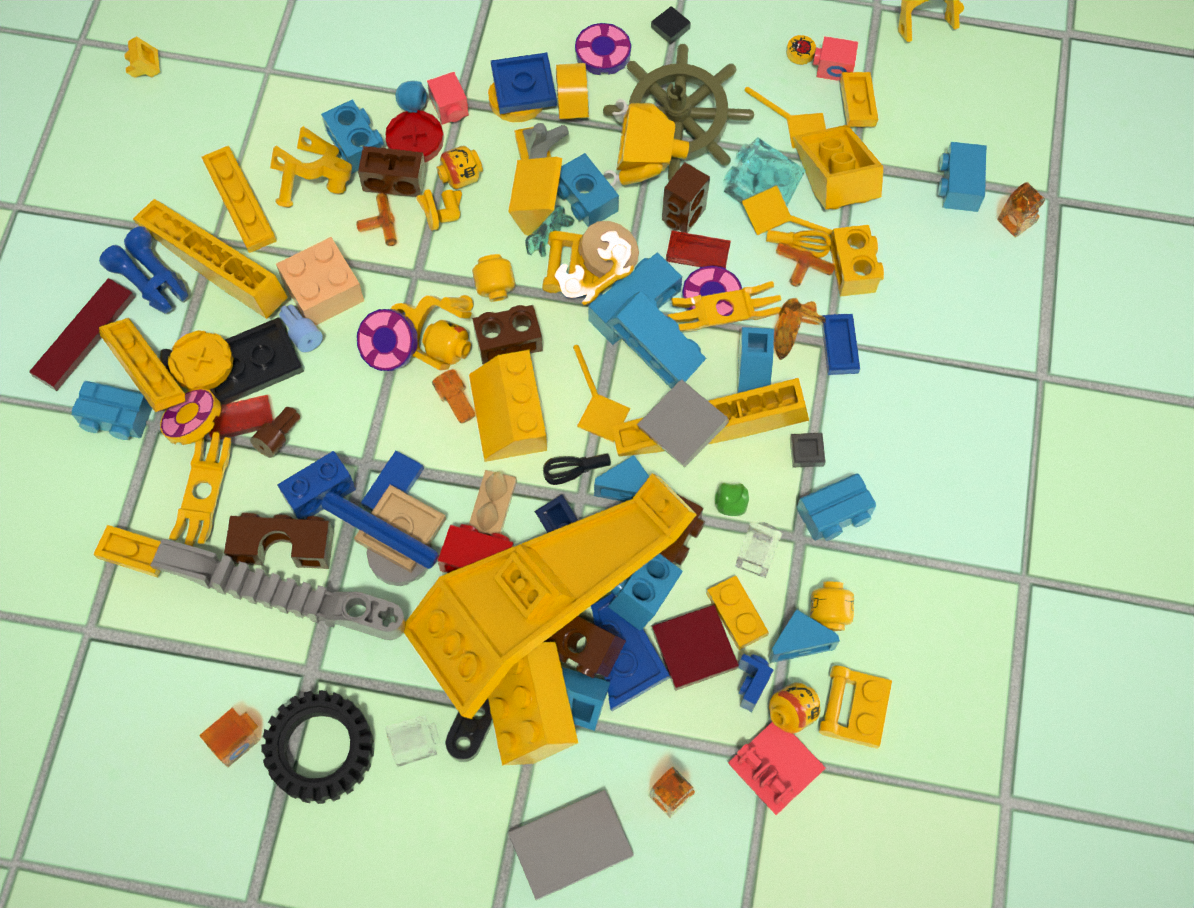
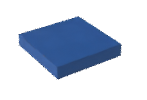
(523, 83)

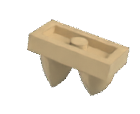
(493, 502)

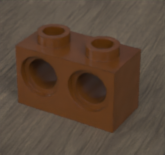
(392, 171)
(685, 198)
(509, 338)

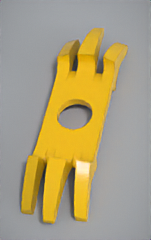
(741, 302)
(202, 472)

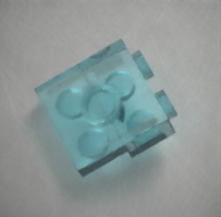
(760, 169)

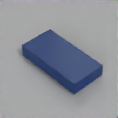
(840, 344)
(398, 472)

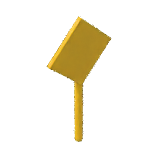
(796, 123)
(769, 210)
(601, 411)

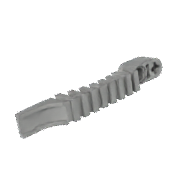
(319, 605)

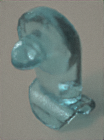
(553, 223)

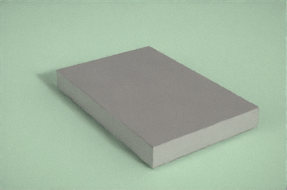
(570, 845)

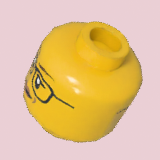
(832, 606)

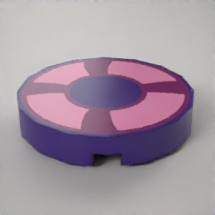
(603, 48)
(710, 281)
(386, 339)

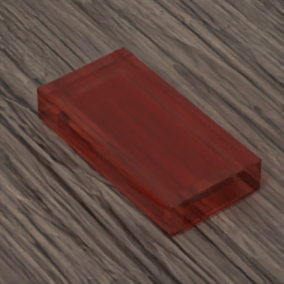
(697, 250)
(243, 417)

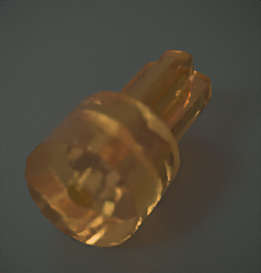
(450, 389)

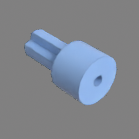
(301, 330)

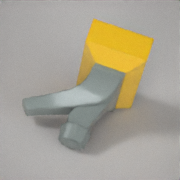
(536, 140)

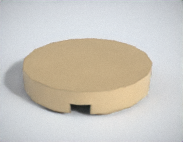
(591, 242)

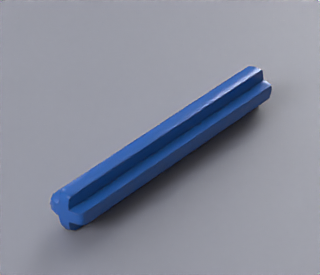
(379, 530)

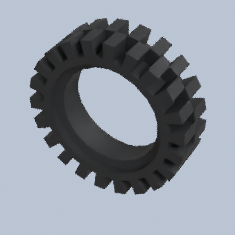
(291, 717)

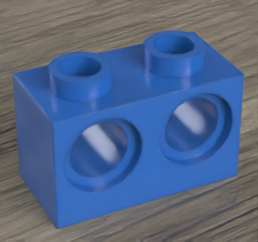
(309, 486)

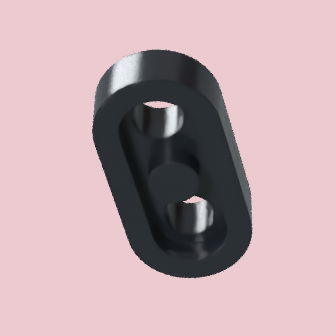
(468, 729)

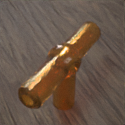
(384, 219)
(804, 260)

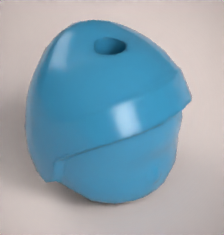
(411, 96)

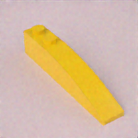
(213, 259)
(747, 412)

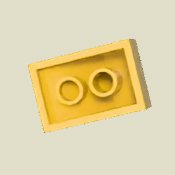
(839, 167)

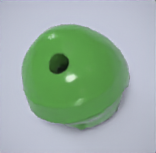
(732, 499)

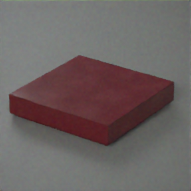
(694, 647)

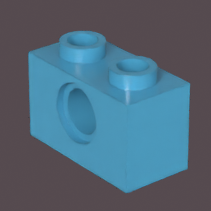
(584, 176)

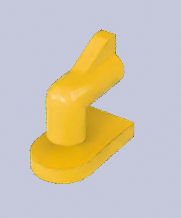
(451, 212)

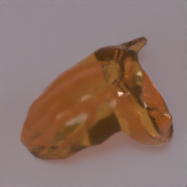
(789, 322)

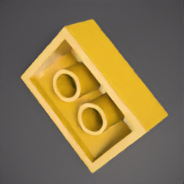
(508, 407)

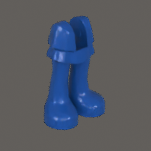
(139, 245)

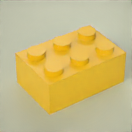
(532, 709)

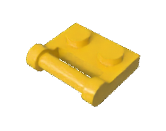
(557, 240)
(866, 710)

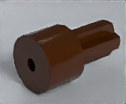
(272, 436)

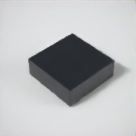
(670, 25)

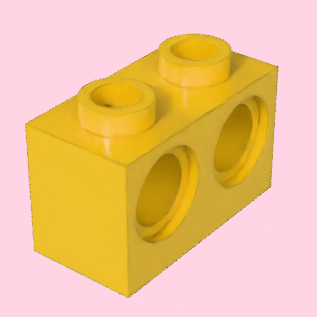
(851, 260)

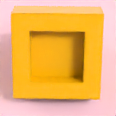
(142, 58)

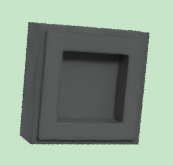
(807, 450)

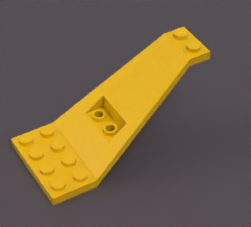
(490, 618)

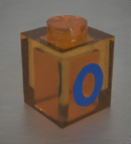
(231, 736)

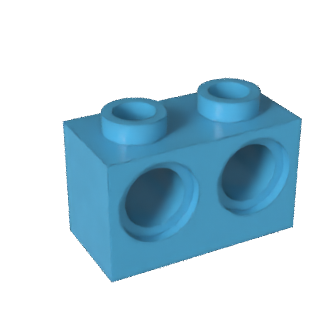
(351, 136)
(644, 591)

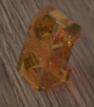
(1023, 207)
(671, 792)

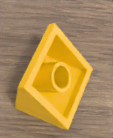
(534, 191)

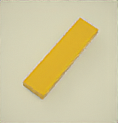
(239, 199)
(142, 364)

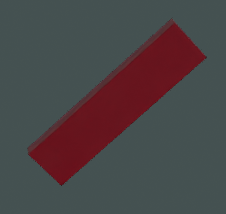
(81, 334)

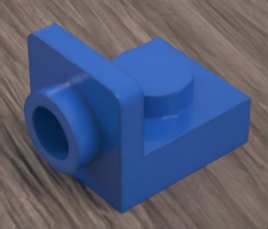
(753, 687)

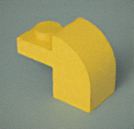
(572, 90)

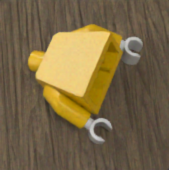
(645, 143)

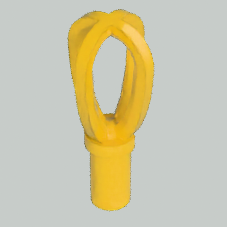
(794, 239)

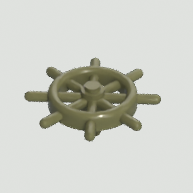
(682, 109)

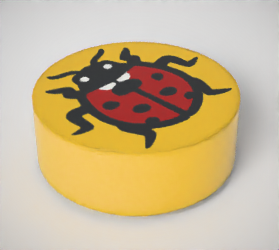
(801, 49)

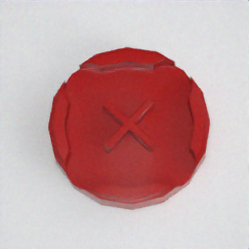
(415, 133)

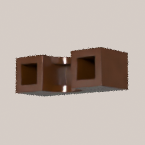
(252, 535)

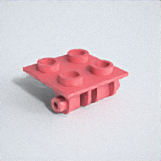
(776, 767)

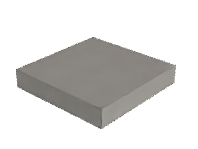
(683, 423)

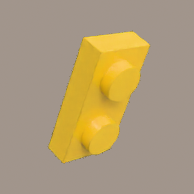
(859, 99)
(127, 550)
(737, 612)

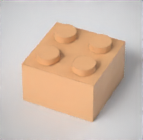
(320, 281)

